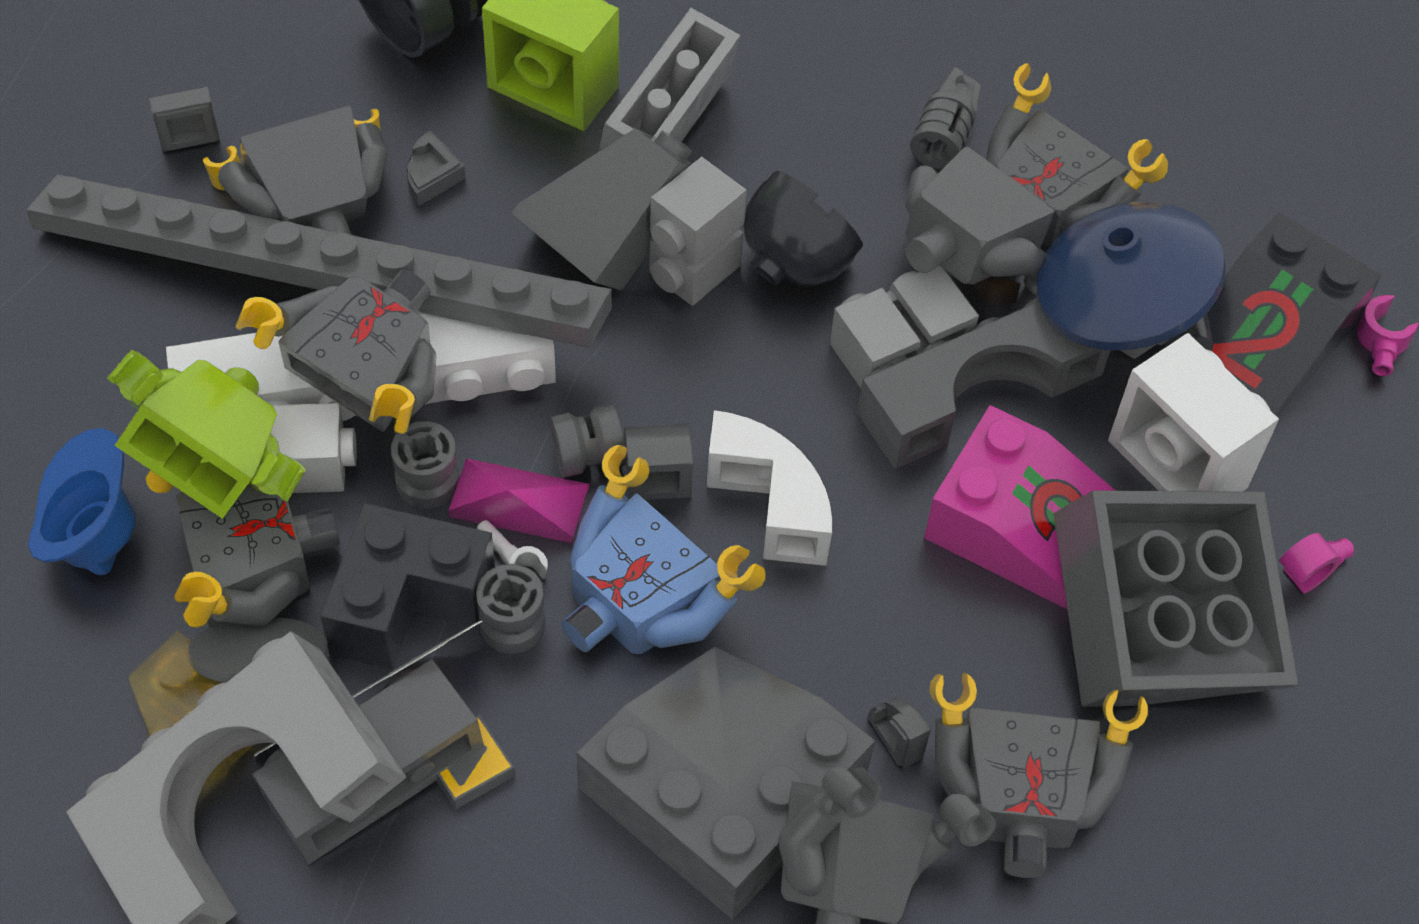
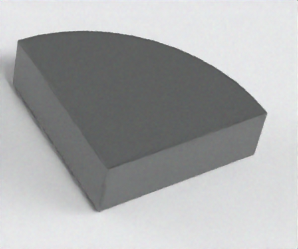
(432, 169)
(900, 730)

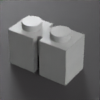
(696, 231)
(905, 320)

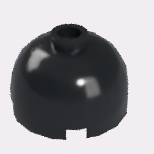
(795, 235)

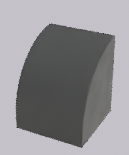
(668, 456)

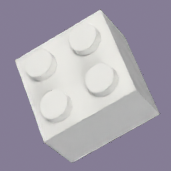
(1191, 422)

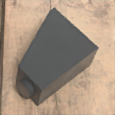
(603, 205)

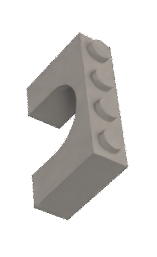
(143, 813)

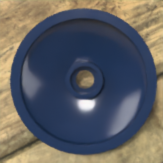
(1131, 276)

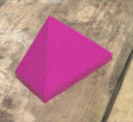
(519, 500)

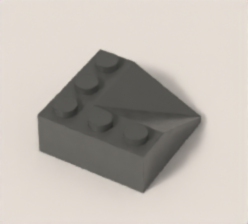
(1173, 595)
(710, 768)

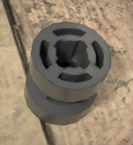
(584, 439)
(425, 465)
(506, 623)

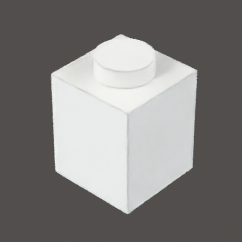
(318, 442)

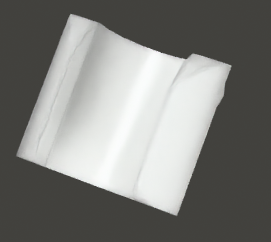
(511, 554)

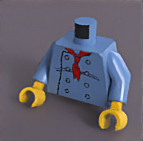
(643, 574)

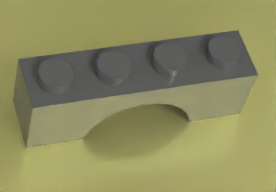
(913, 404)

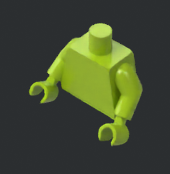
(203, 431)

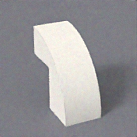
(760, 460)

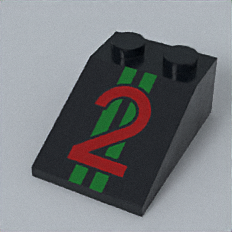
(1286, 309)

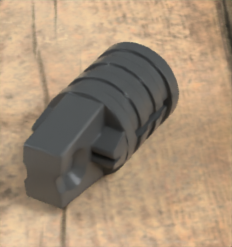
(946, 120)

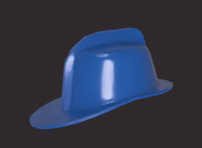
(82, 506)

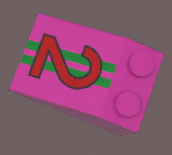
(1004, 499)

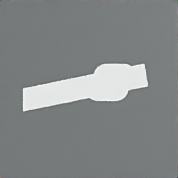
(396, 670)

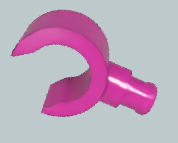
(1382, 342)
(1314, 560)

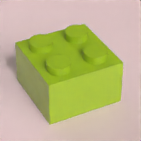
(553, 55)

